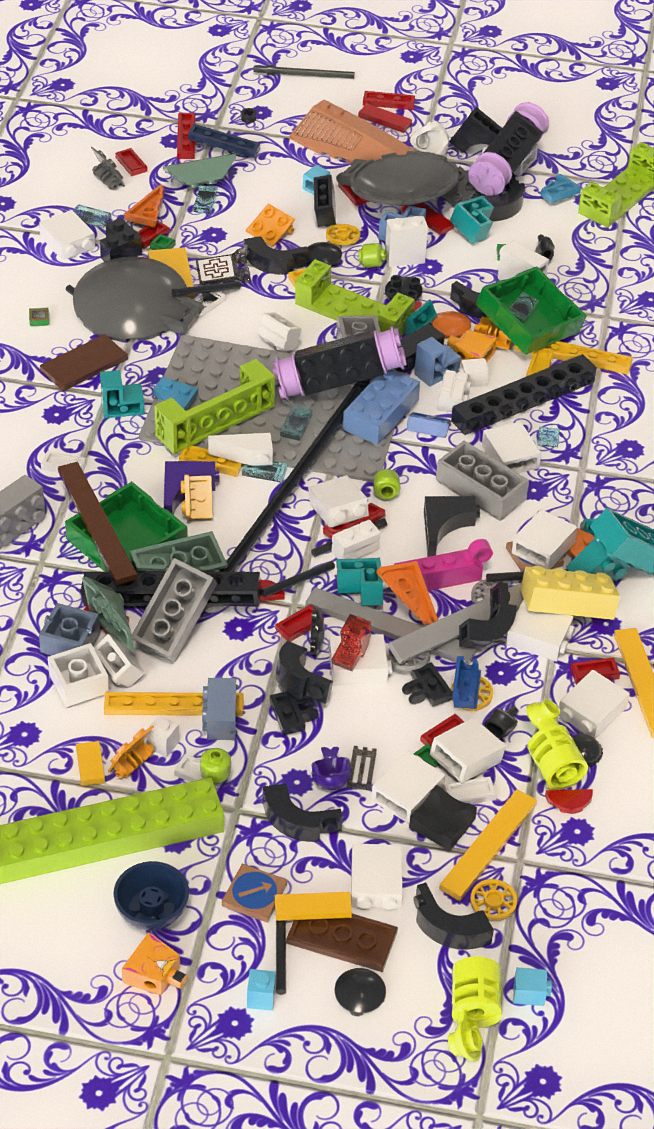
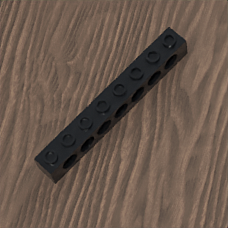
(523, 394)
(231, 588)

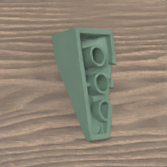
(197, 551)
(110, 608)

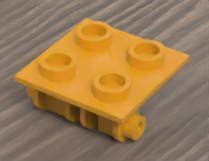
(271, 225)
(487, 327)
(132, 754)

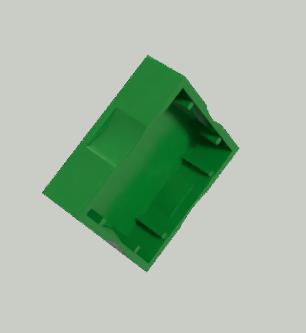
(551, 320)
(135, 520)

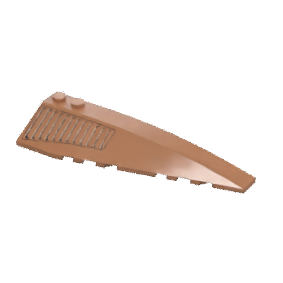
(344, 135)

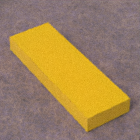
(224, 465)
(313, 906)

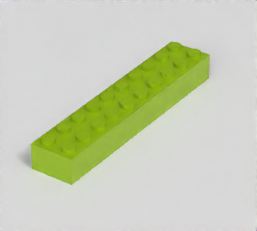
(109, 829)

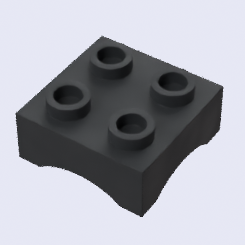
(442, 818)

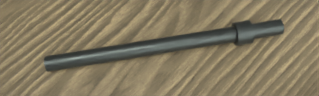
(271, 70)

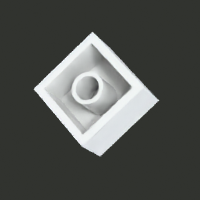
(78, 674)

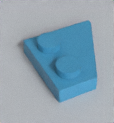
(560, 189)
(180, 392)

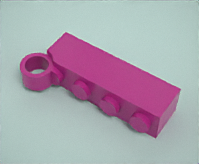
(454, 567)

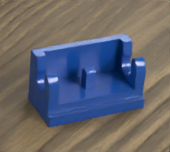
(466, 684)

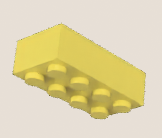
(569, 592)

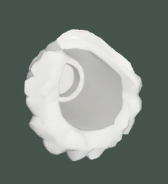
(431, 138)

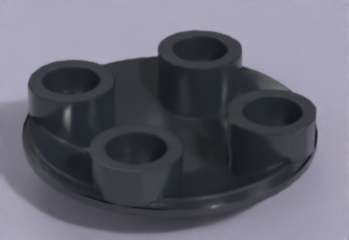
(325, 252)
(405, 285)
(317, 632)
(360, 991)

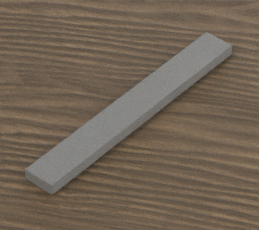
(381, 622)
(445, 628)

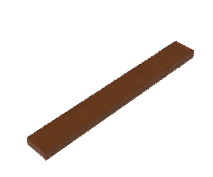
(97, 523)

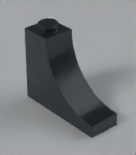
(475, 130)
(445, 515)

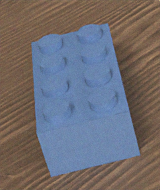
(381, 406)

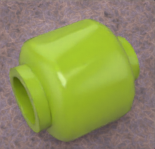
(372, 255)
(386, 484)
(215, 764)

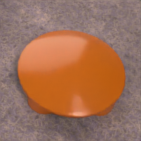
(451, 323)

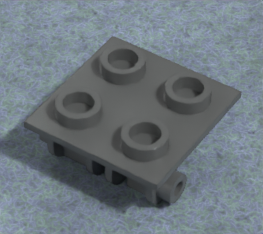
(106, 171)
(462, 190)

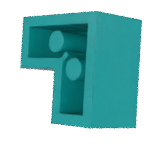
(473, 218)
(120, 399)
(595, 560)
(360, 577)

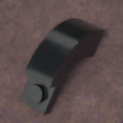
(507, 204)
(272, 260)
(466, 299)
(481, 633)
(298, 680)
(294, 821)
(451, 930)

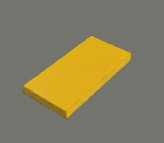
(176, 259)

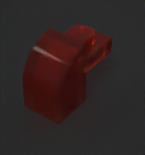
(354, 642)

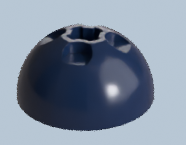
(151, 895)

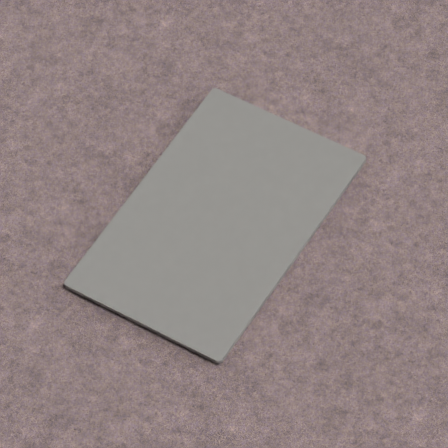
(215, 370)

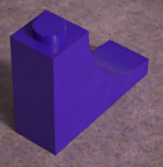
(175, 473)

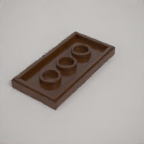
(83, 362)
(347, 939)

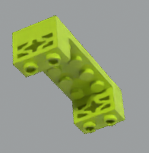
(612, 201)
(319, 295)
(183, 428)

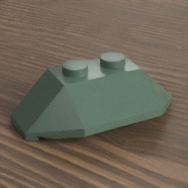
(202, 170)

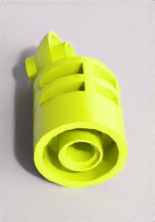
(554, 747)
(475, 1003)

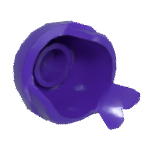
(331, 771)

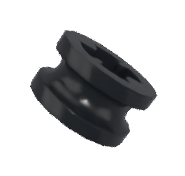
(248, 115)

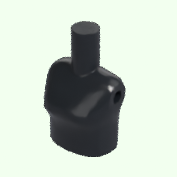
(545, 247)
(502, 722)

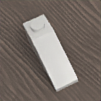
(243, 448)

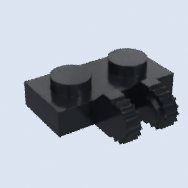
(431, 685)
(292, 713)

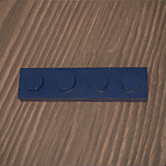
(224, 140)

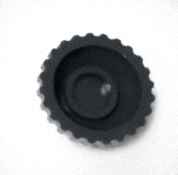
(589, 748)

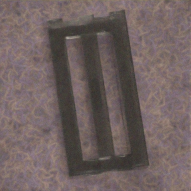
(363, 753)

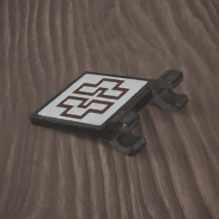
(223, 268)

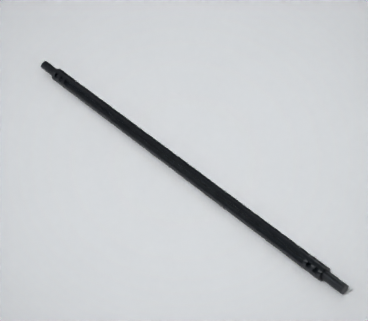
(292, 480)

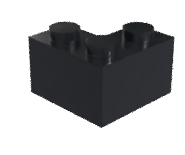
(120, 241)

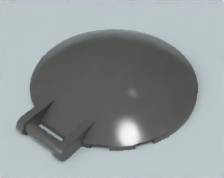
(401, 178)
(133, 299)

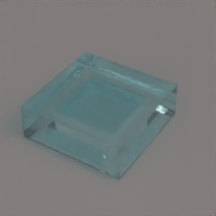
(548, 437)

